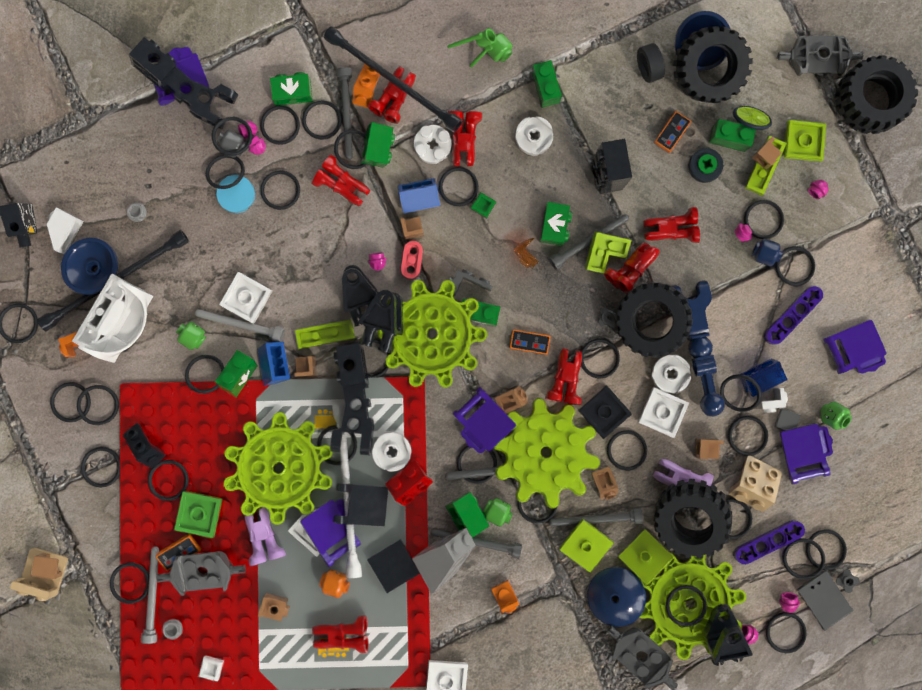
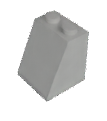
(444, 558)

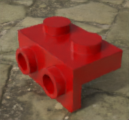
(408, 483)

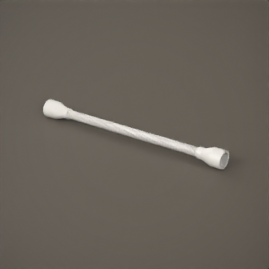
(353, 567)

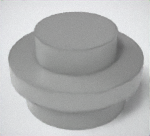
(136, 212)
(172, 629)

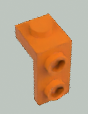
(365, 86)

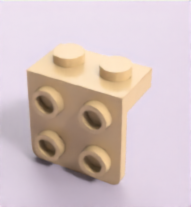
(757, 484)
(36, 586)

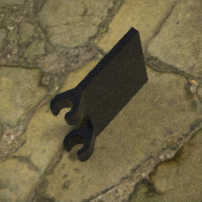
(365, 506)

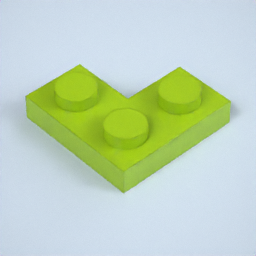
(603, 246)

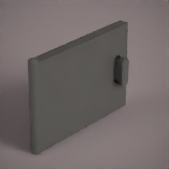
(825, 600)

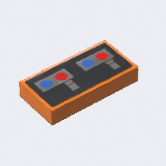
(672, 132)
(530, 342)
(184, 546)

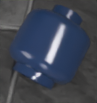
(767, 252)

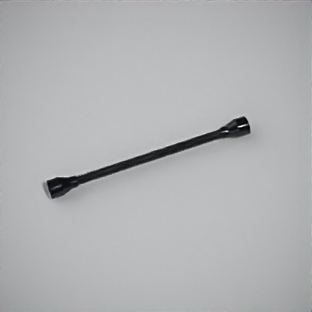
(450, 120)
(50, 320)

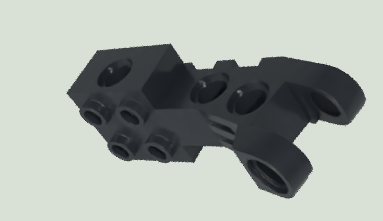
(168, 76)
(354, 386)

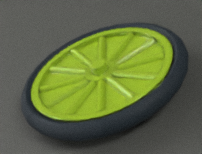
(752, 117)

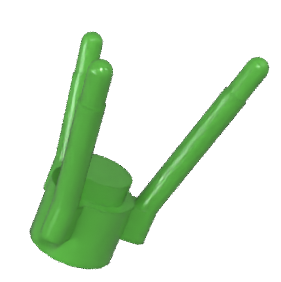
(483, 39)

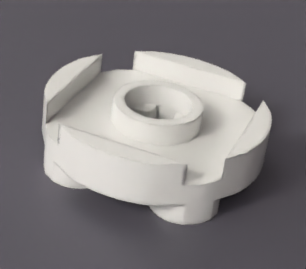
(533, 125)
(439, 152)
(682, 373)
(386, 461)

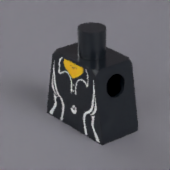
(19, 222)

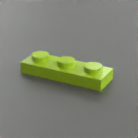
(759, 176)
(325, 334)

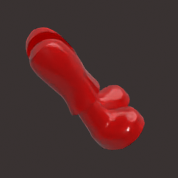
(394, 93)
(466, 140)
(344, 185)
(669, 230)
(632, 268)
(567, 373)
(337, 635)

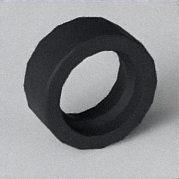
(650, 62)

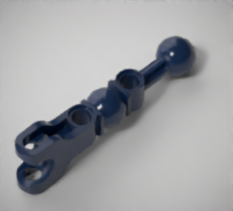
(701, 348)

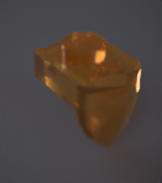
(526, 258)

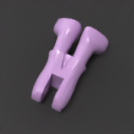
(678, 473)
(262, 531)

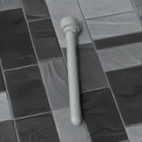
(275, 334)
(149, 634)

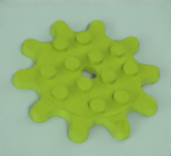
(453, 340)
(256, 468)
(549, 474)
(709, 581)

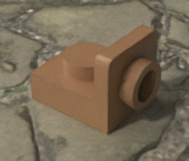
(512, 399)
(605, 483)

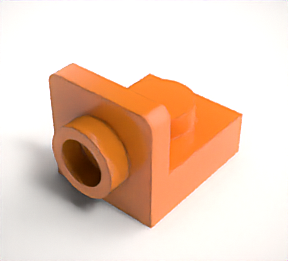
(66, 345)
(505, 597)

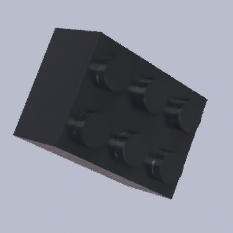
(612, 166)

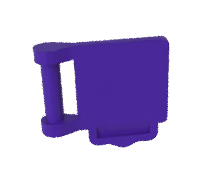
(190, 66)
(861, 347)
(486, 425)
(806, 447)
(325, 532)

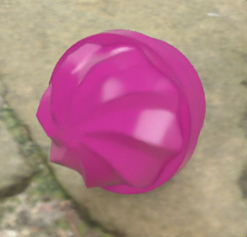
(243, 131)
(257, 145)
(818, 189)
(377, 261)
(789, 602)
(750, 633)

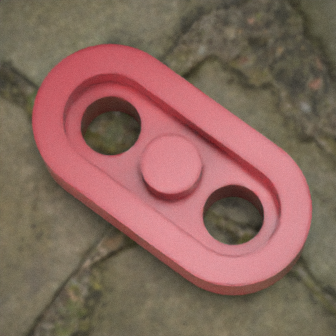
(412, 260)

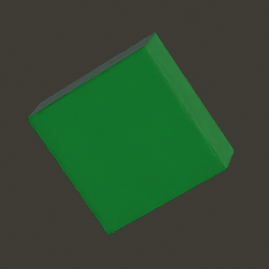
(483, 205)

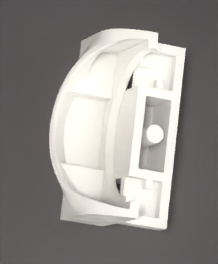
(115, 319)

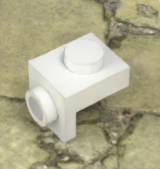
(779, 402)

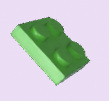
(198, 514)

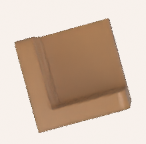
(767, 154)
(412, 228)
(305, 366)
(707, 448)
(45, 567)

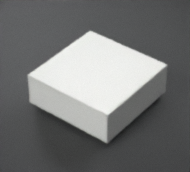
(211, 668)

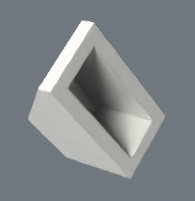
(62, 229)

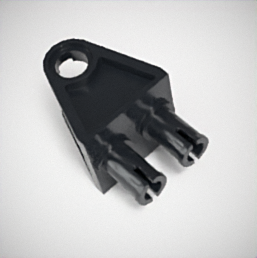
(357, 292)
(383, 317)
(725, 637)

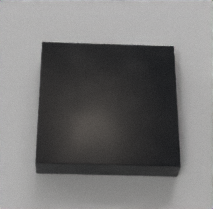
(604, 412)
(393, 566)

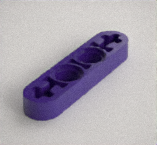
(795, 317)
(770, 545)

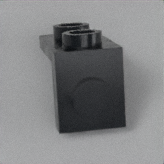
(141, 446)

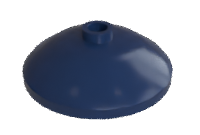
(712, 55)
(80, 262)
(620, 583)

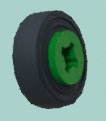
(700, 170)

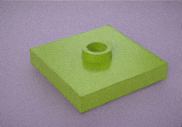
(805, 140)
(586, 545)
(646, 557)

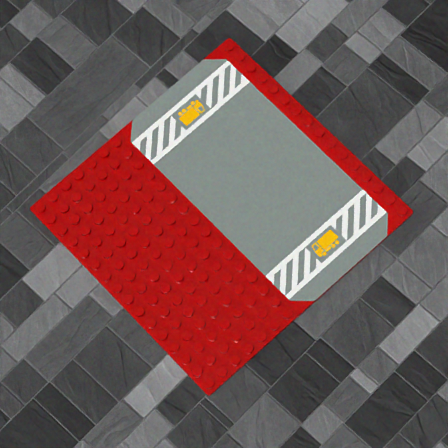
(226, 623)

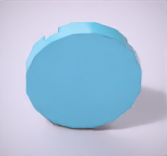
(237, 198)

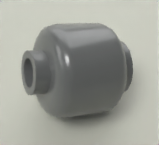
(231, 141)

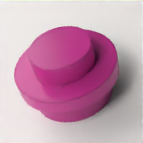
(743, 232)

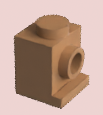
(271, 600)

